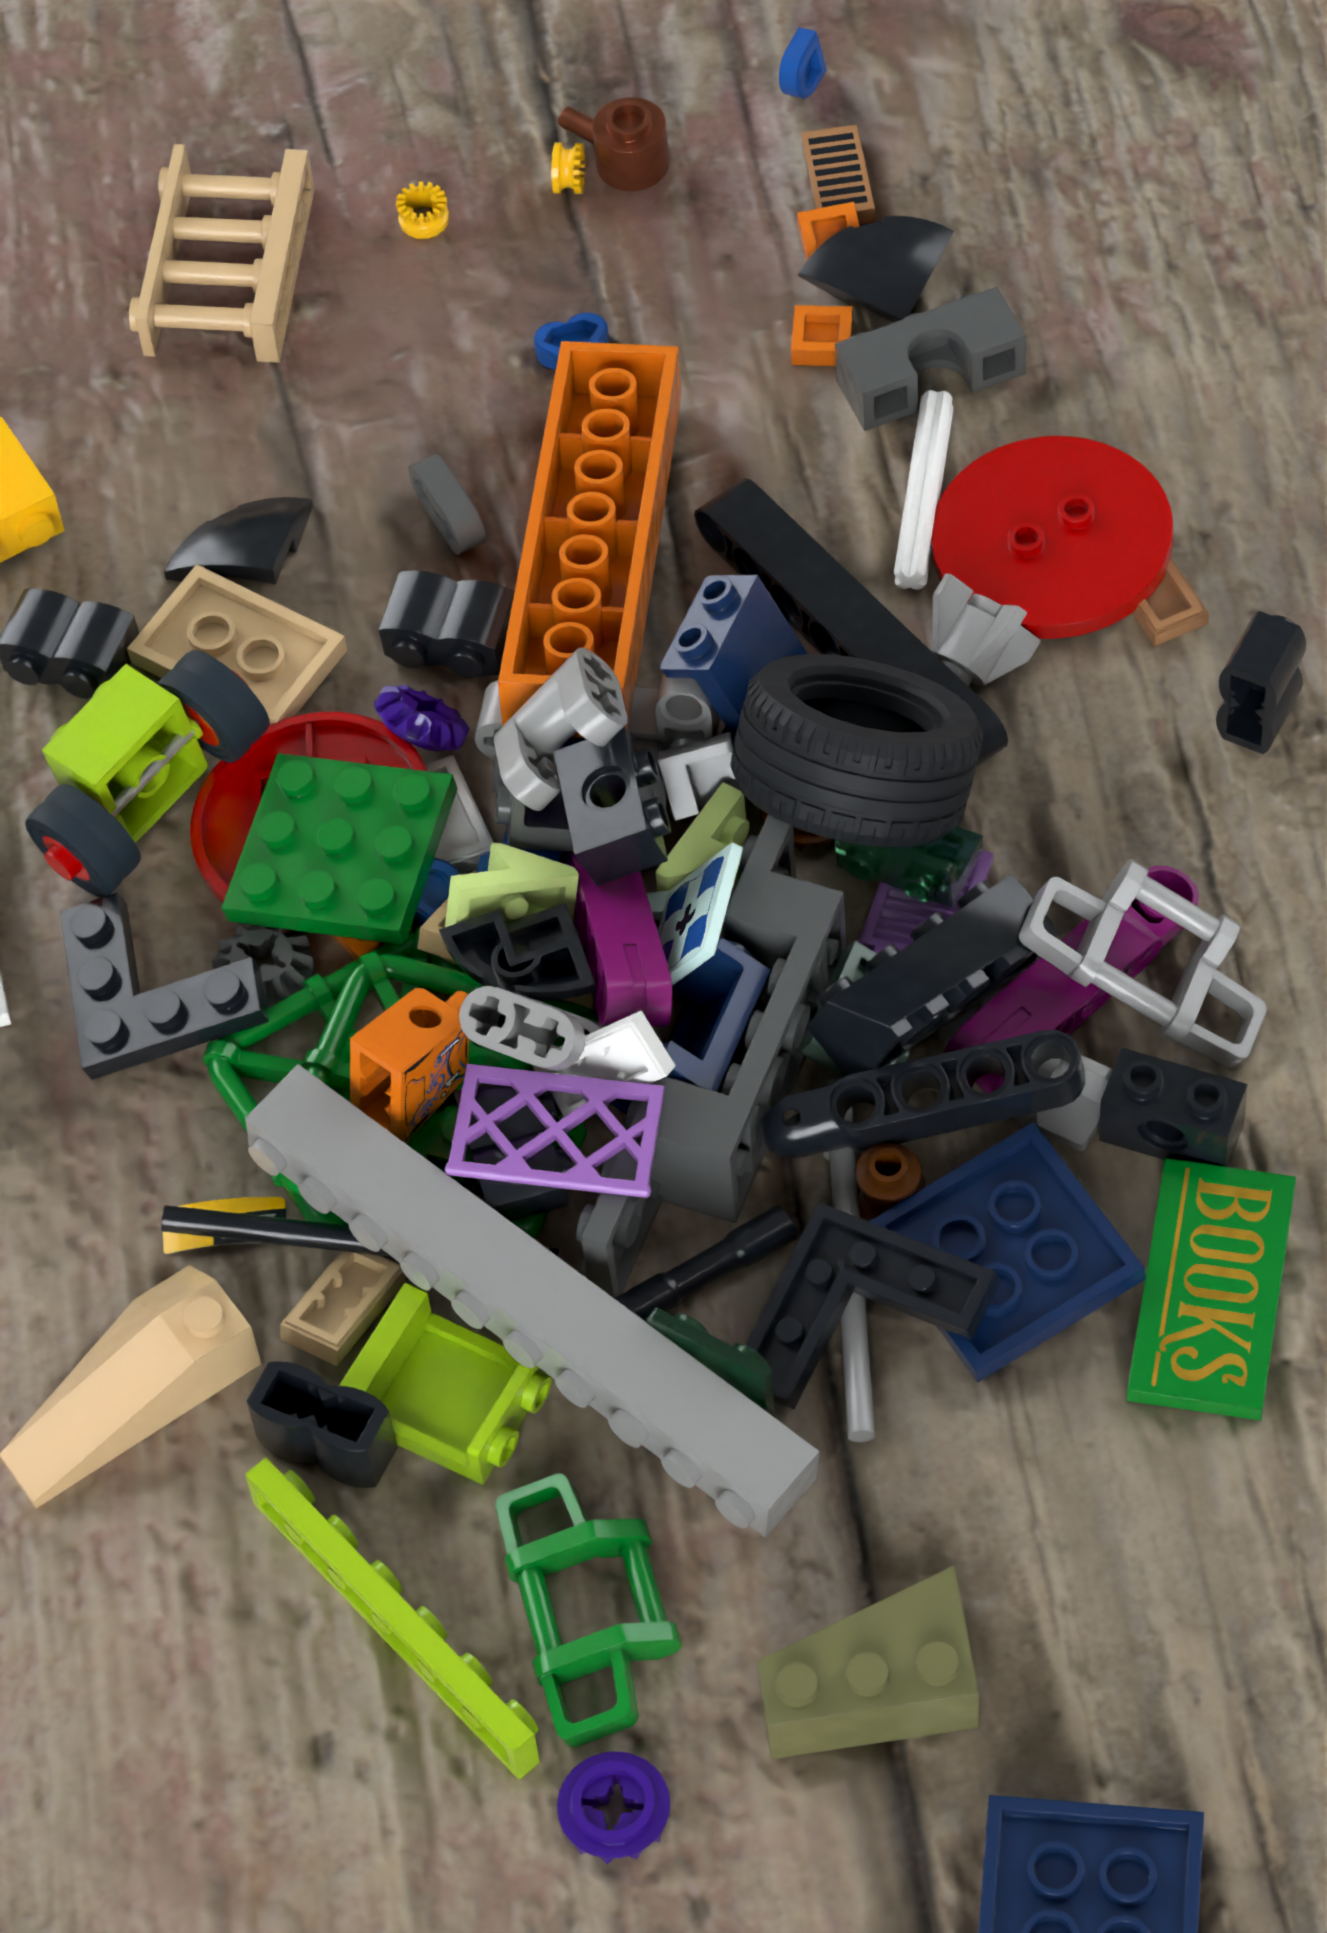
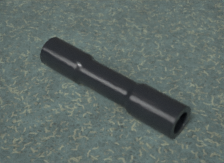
(737, 1250)

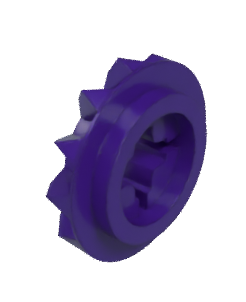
(421, 718)
(592, 1785)

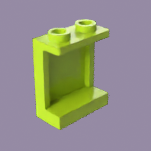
(447, 1387)

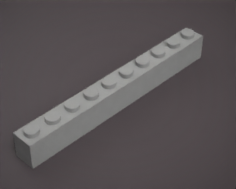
(532, 1302)

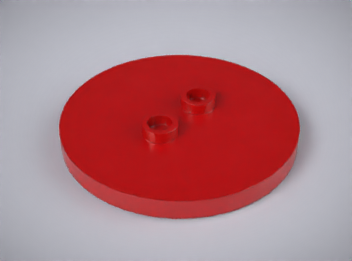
(1056, 530)
(234, 790)

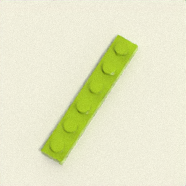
(411, 1633)

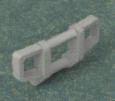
(1198, 977)

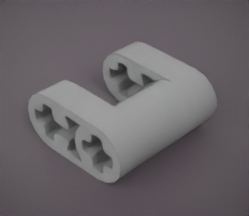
(576, 698)
(524, 1027)

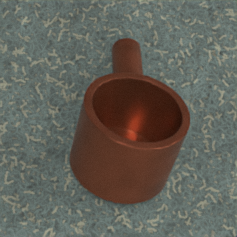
(627, 141)

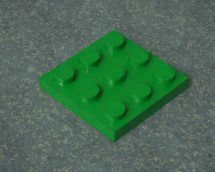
(340, 848)

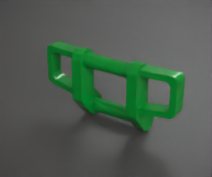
(609, 1647)

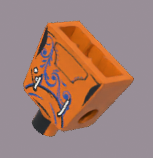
(408, 1061)

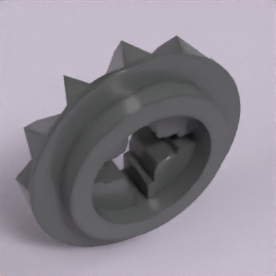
(290, 953)

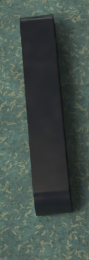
(823, 597)

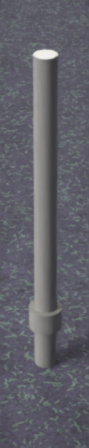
(854, 1318)

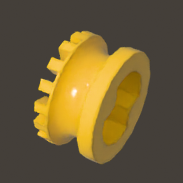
(566, 168)
(419, 197)

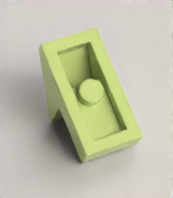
(712, 830)
(514, 883)

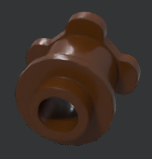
(886, 1177)

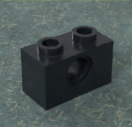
(612, 806)
(1171, 1110)

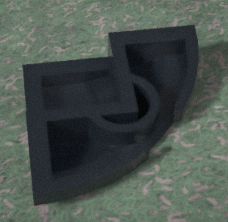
(879, 263)
(244, 541)
(526, 956)

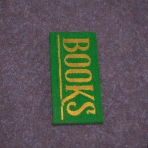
(1212, 1289)

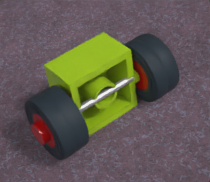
(133, 759)

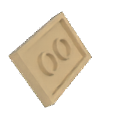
(260, 640)

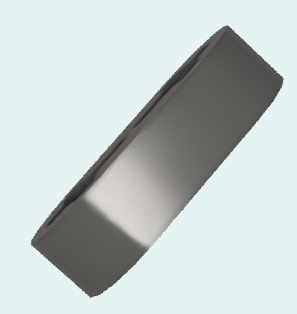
(447, 504)

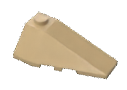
(143, 1373)

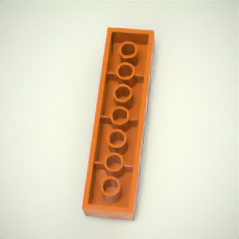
(593, 516)

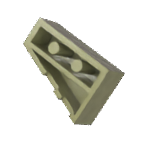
(874, 1675)

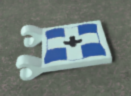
(695, 911)

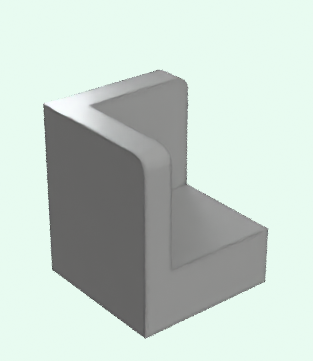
(696, 772)
(1077, 1121)

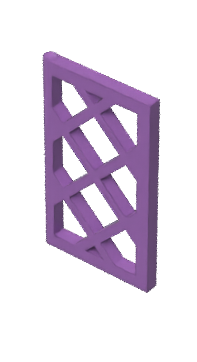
(533, 1084)

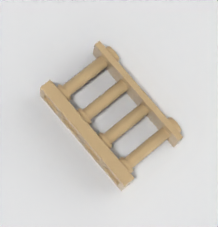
(270, 277)

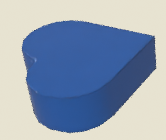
(579, 328)

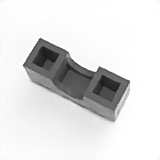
(968, 336)

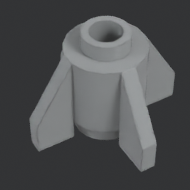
(980, 636)

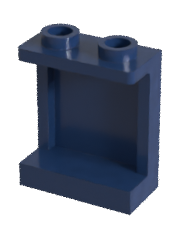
(727, 640)
(713, 1015)

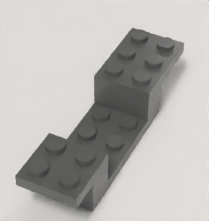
(715, 1140)

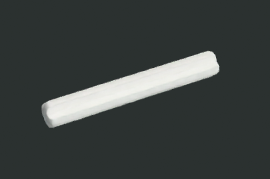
(923, 489)

